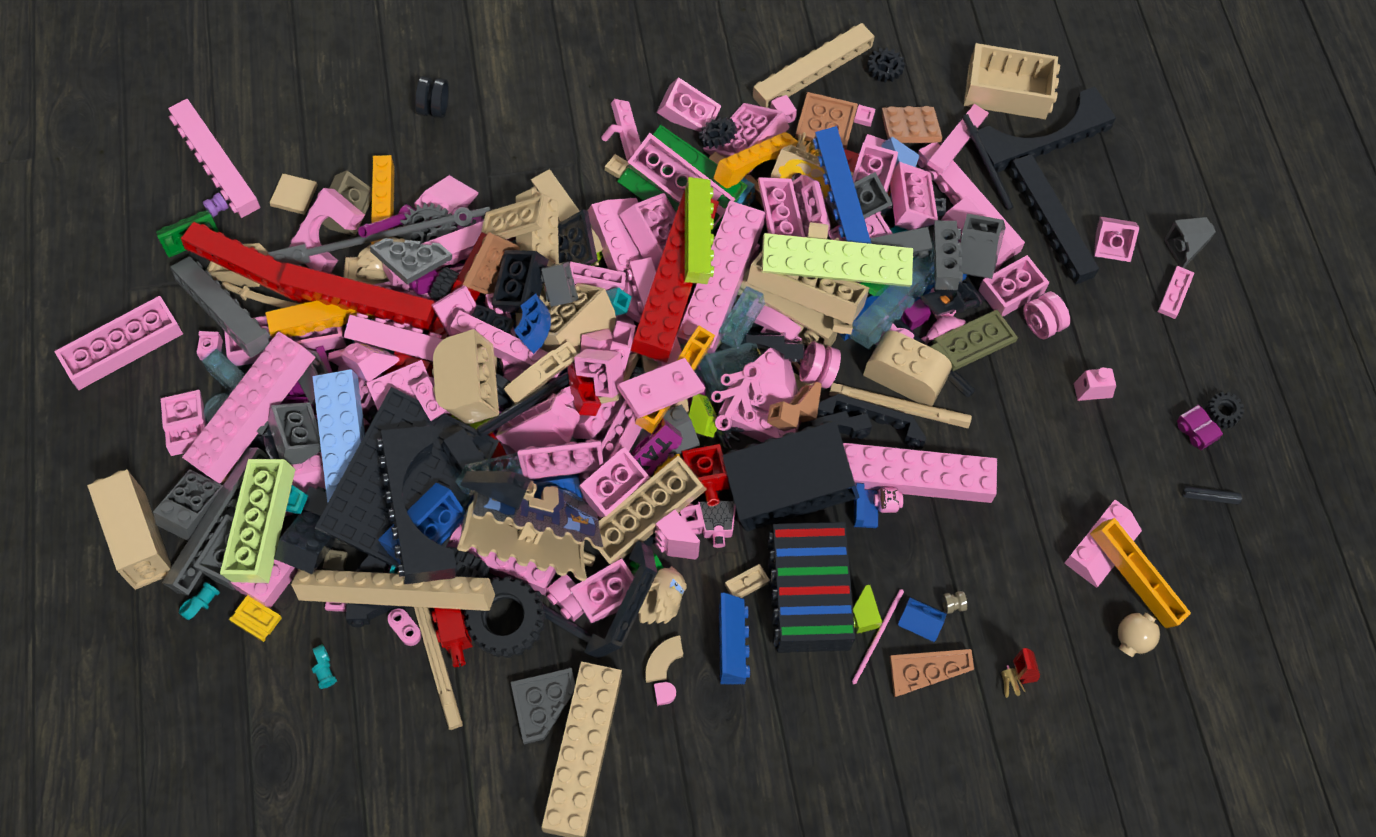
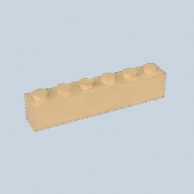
(548, 184)

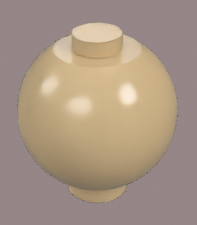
(1138, 634)

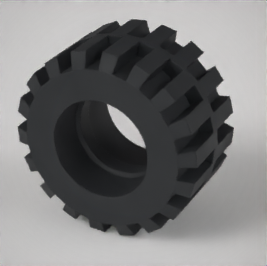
(469, 565)

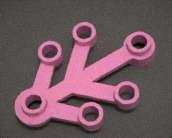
(740, 393)

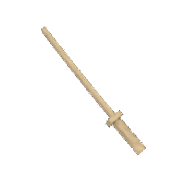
(246, 293)

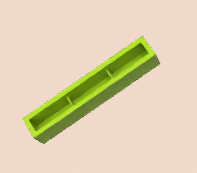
(698, 230)

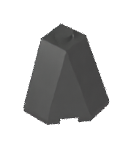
(1188, 238)

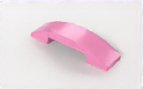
(777, 322)

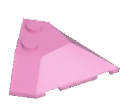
(776, 380)

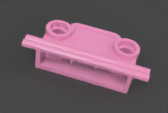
(542, 424)

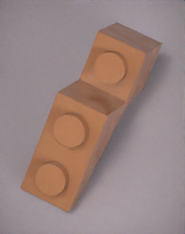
(801, 408)

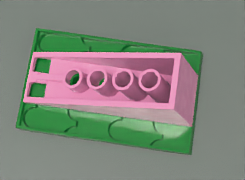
(664, 166)

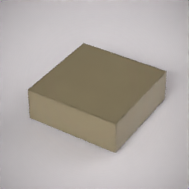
(335, 560)

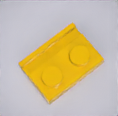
(255, 618)

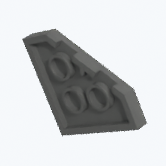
(410, 259)
(541, 702)

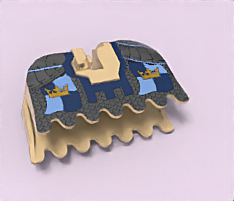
(549, 531)

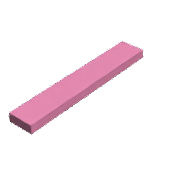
(956, 140)

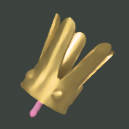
(1011, 675)

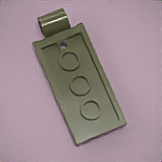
(975, 339)

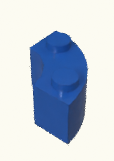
(534, 323)

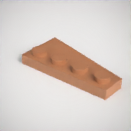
(924, 669)

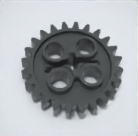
(425, 213)

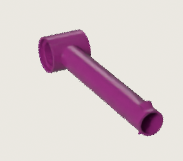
(385, 224)

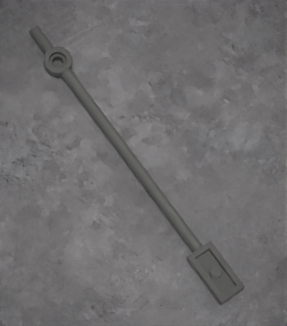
(300, 254)

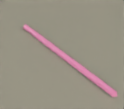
(877, 637)

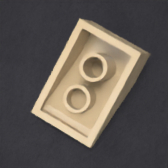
(222, 274)

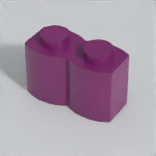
(1199, 427)

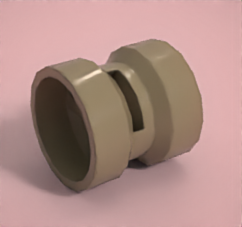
(954, 602)

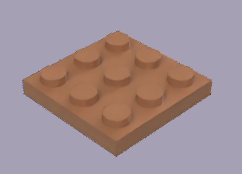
(826, 112)
(912, 124)
(487, 264)

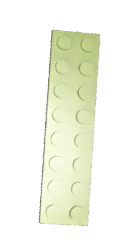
(837, 260)

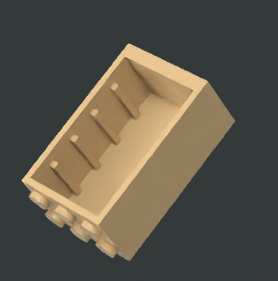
(1012, 81)
(130, 529)

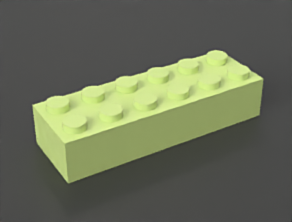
(258, 521)

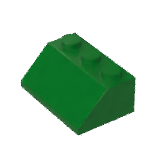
(171, 235)

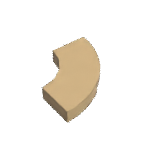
(662, 658)

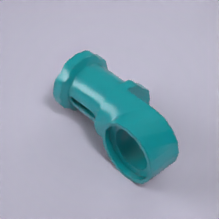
(192, 606)
(322, 668)

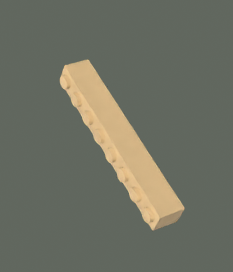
(814, 65)

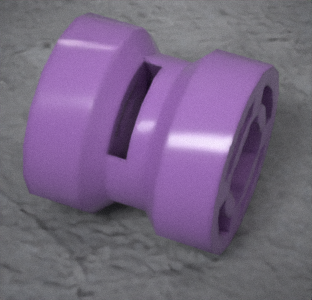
(217, 201)

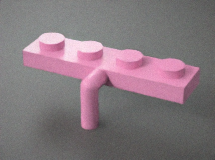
(625, 127)

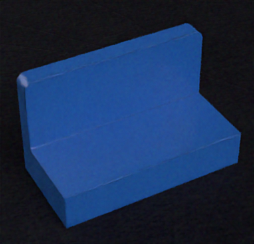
(864, 510)
(922, 619)

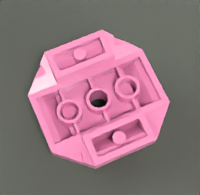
(810, 203)

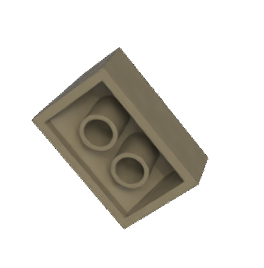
(355, 192)

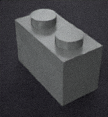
(559, 284)

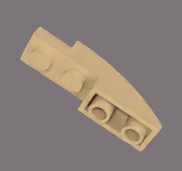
(541, 372)

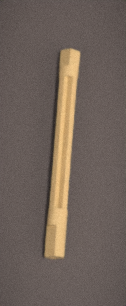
(904, 406)
(438, 668)

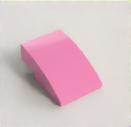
(182, 420)

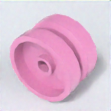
(1046, 315)
(820, 364)

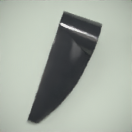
(269, 444)

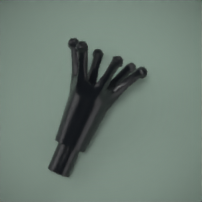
(724, 435)

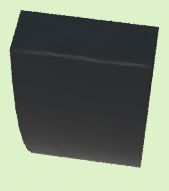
(490, 317)

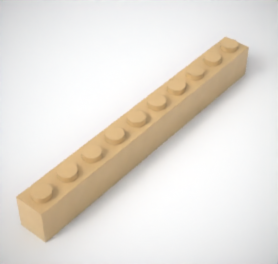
(389, 589)

